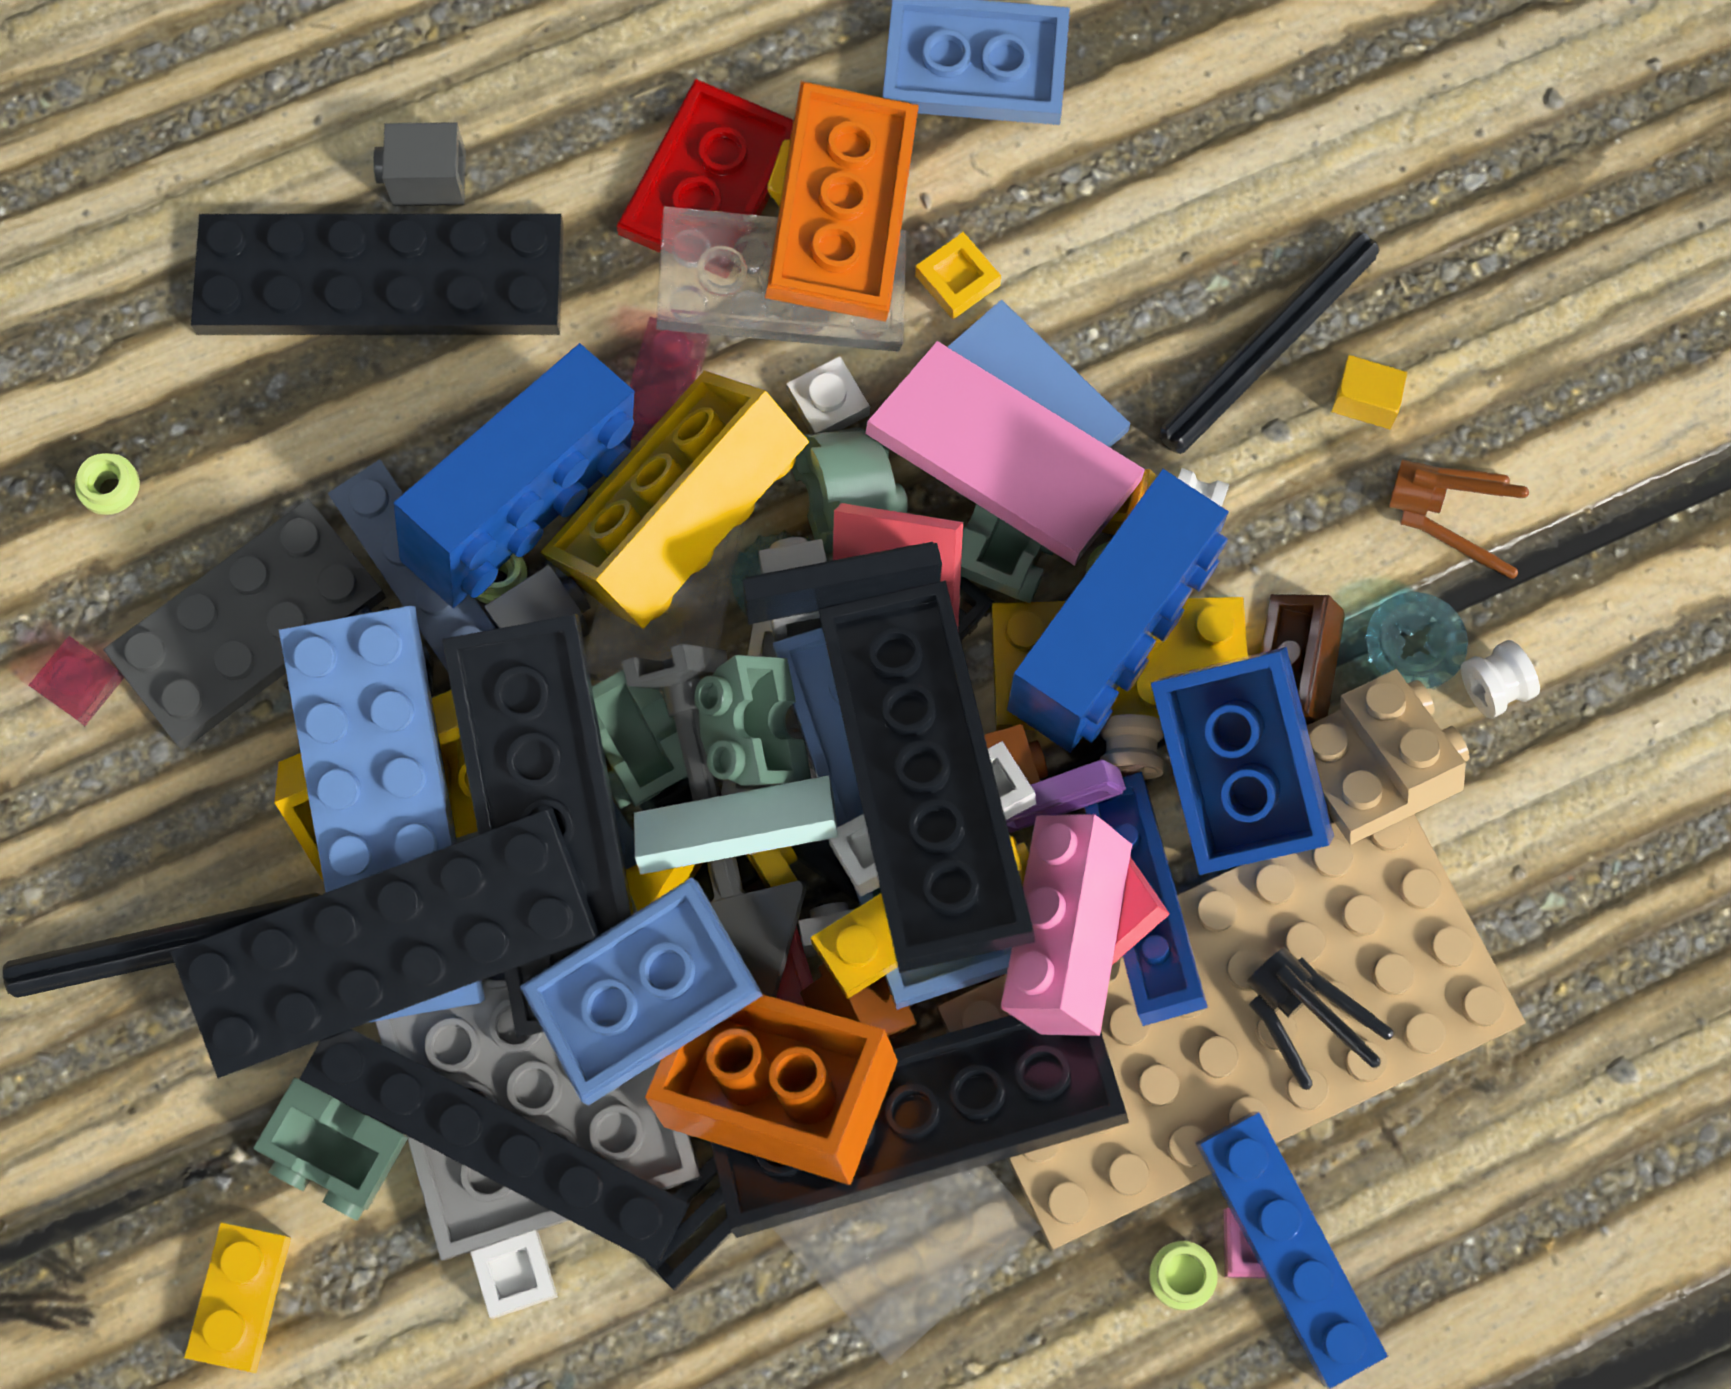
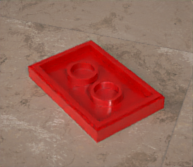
(709, 160)

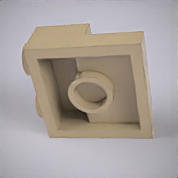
(1385, 756)

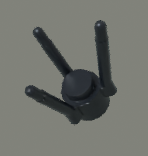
(1290, 985)

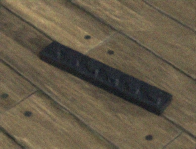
(496, 1143)

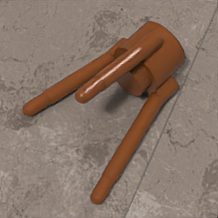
(1423, 489)

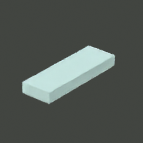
(734, 825)

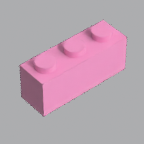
(1075, 909)

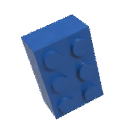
(1243, 761)

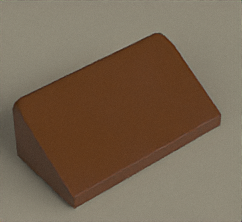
(1312, 633)

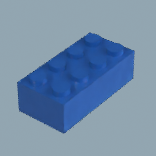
(515, 477)
(1117, 610)

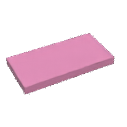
(1005, 452)

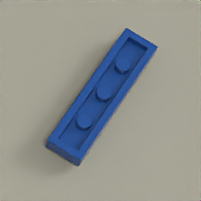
(1162, 962)
(1291, 1250)

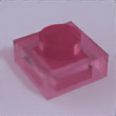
(76, 681)

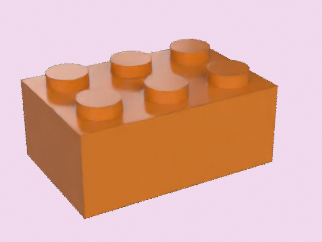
(779, 1086)

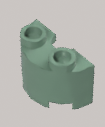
(848, 470)
(1001, 556)
(745, 722)
(637, 740)
(331, 1145)

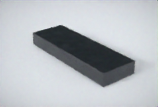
(839, 581)

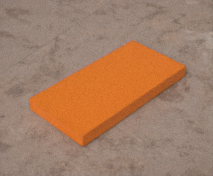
(842, 202)

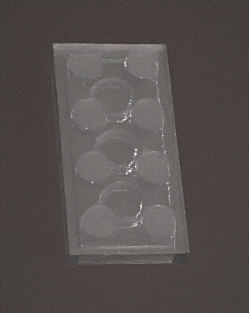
(717, 281)

